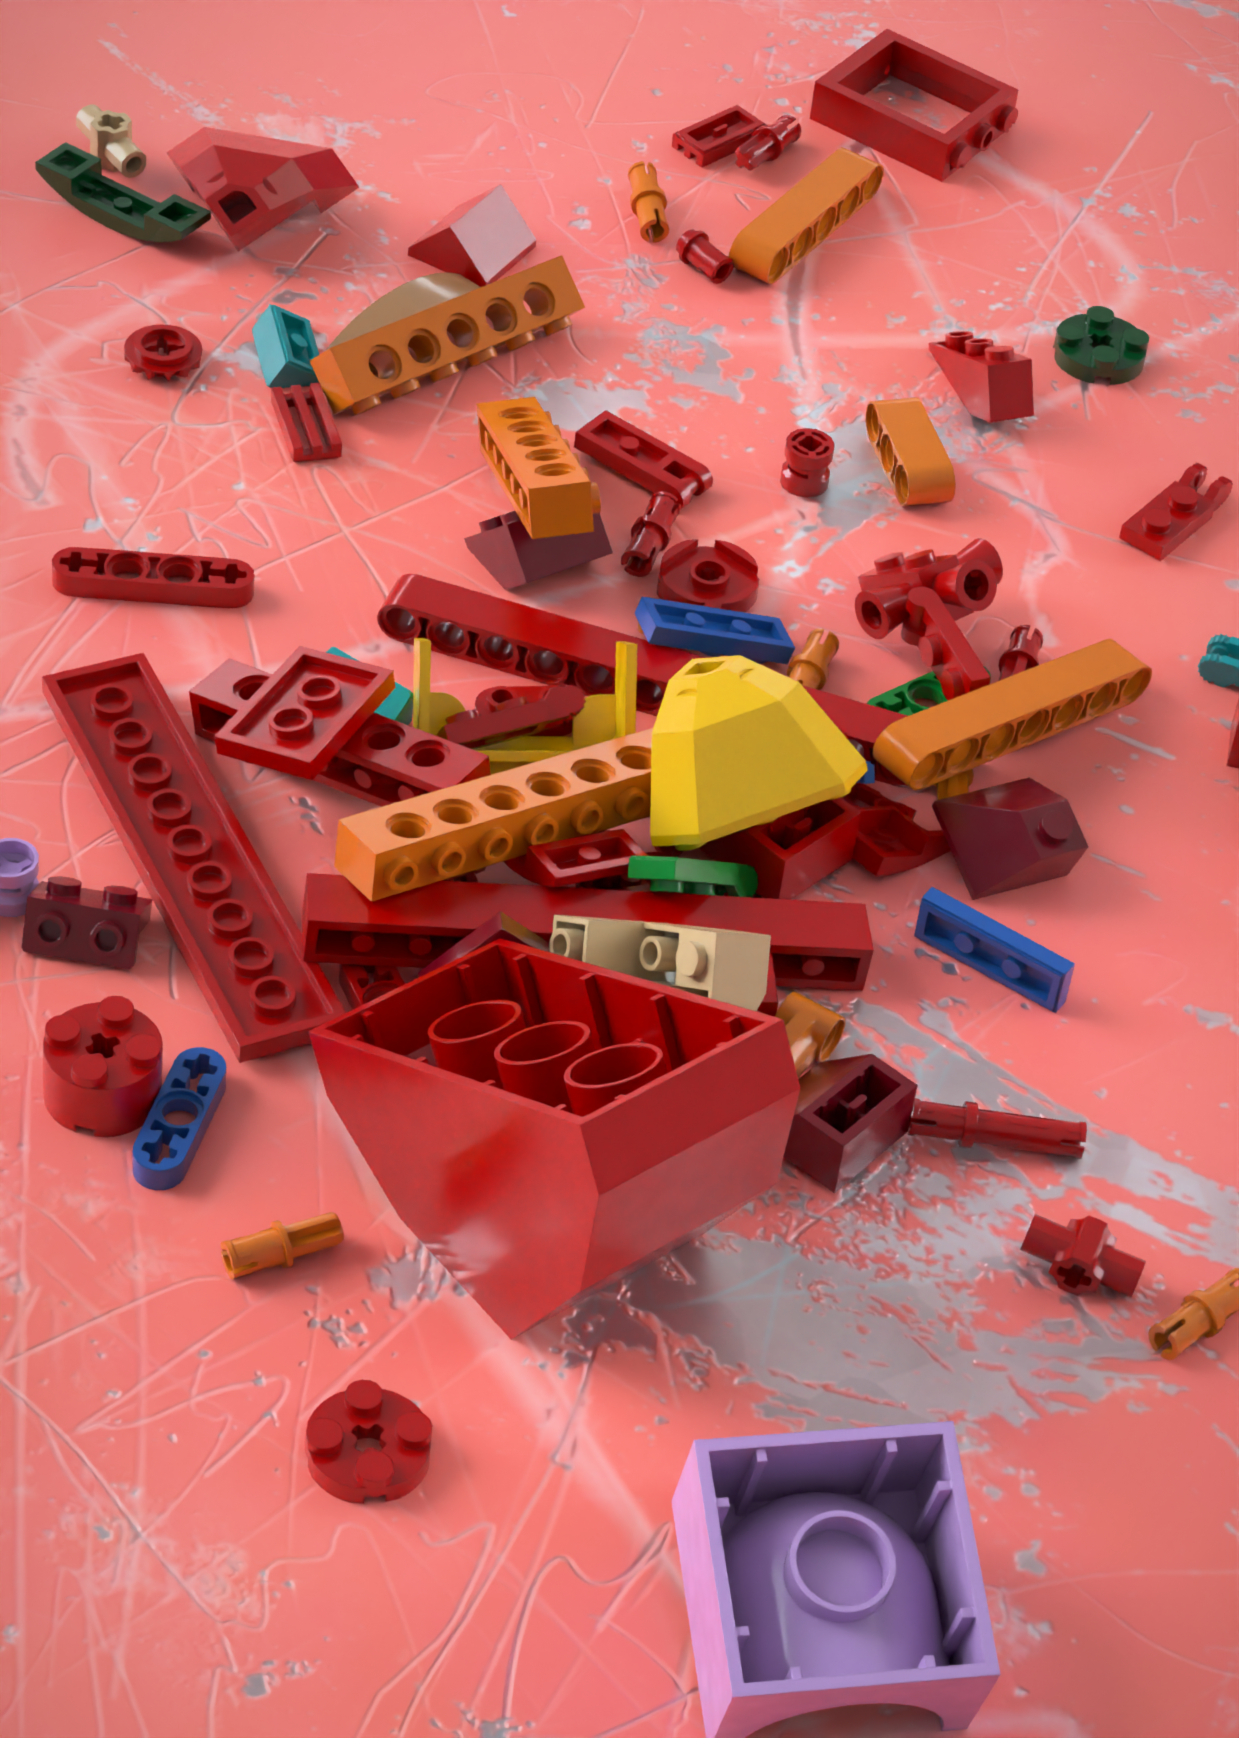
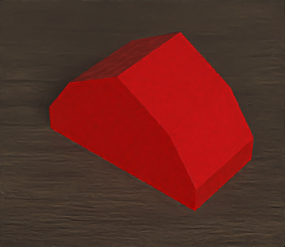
(557, 1119)

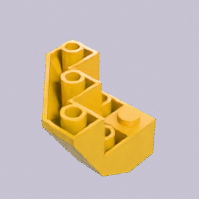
(740, 751)

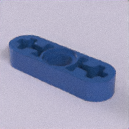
(181, 1139)

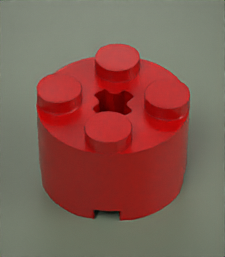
(102, 1067)

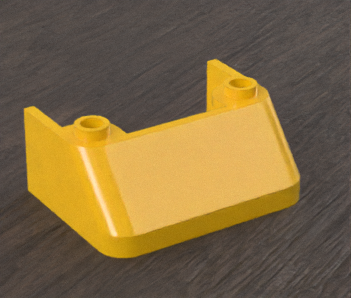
(600, 720)

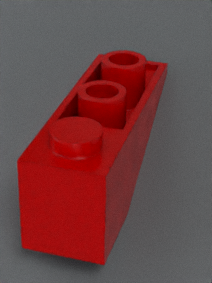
(986, 377)

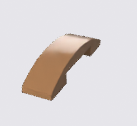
(404, 302)

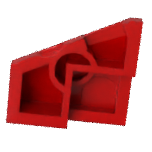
(888, 836)

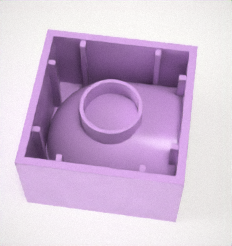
(832, 1575)

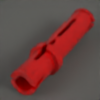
(996, 1128)

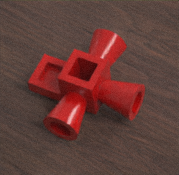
(961, 580)

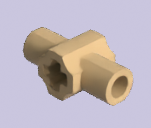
(111, 140)

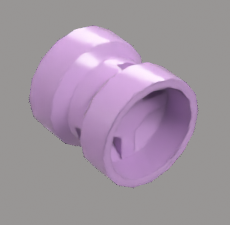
(17, 875)

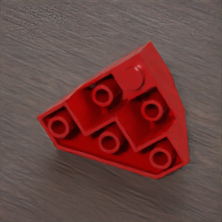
(258, 180)

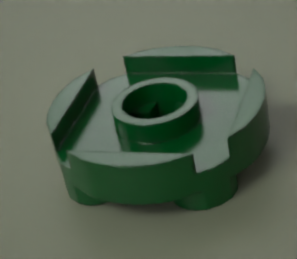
(1100, 347)

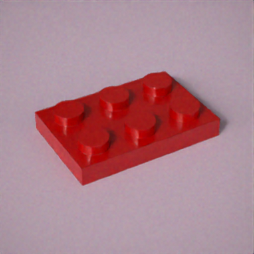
(305, 712)

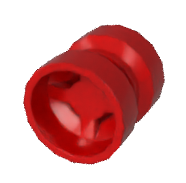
(807, 462)

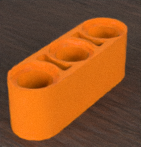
(910, 451)

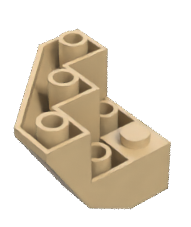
(690, 958)

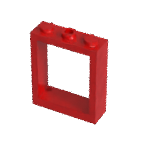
(841, 104)

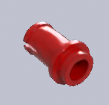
(696, 249)

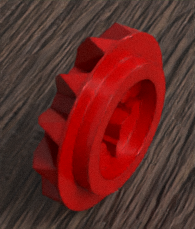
(179, 344)

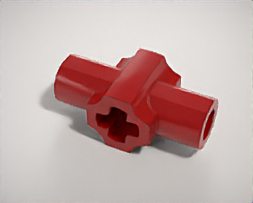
(1083, 1255)

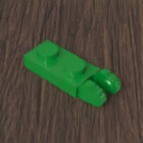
(694, 876)

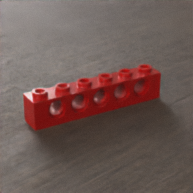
(377, 764)

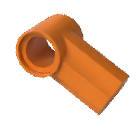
(810, 1029)

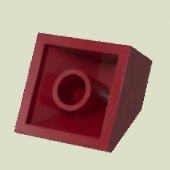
(1010, 836)

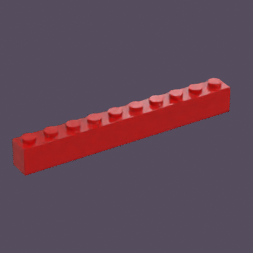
(809, 944)

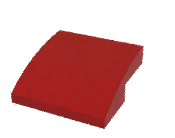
(577, 858)

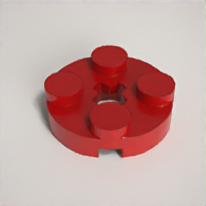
(689, 568)
(372, 1413)

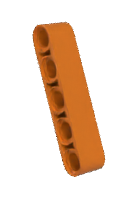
(806, 215)

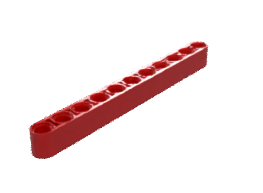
(572, 652)

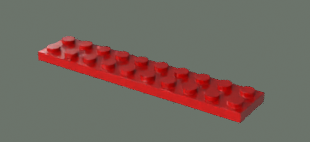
(192, 856)

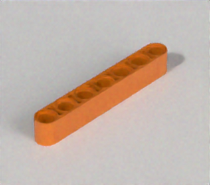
(1011, 714)

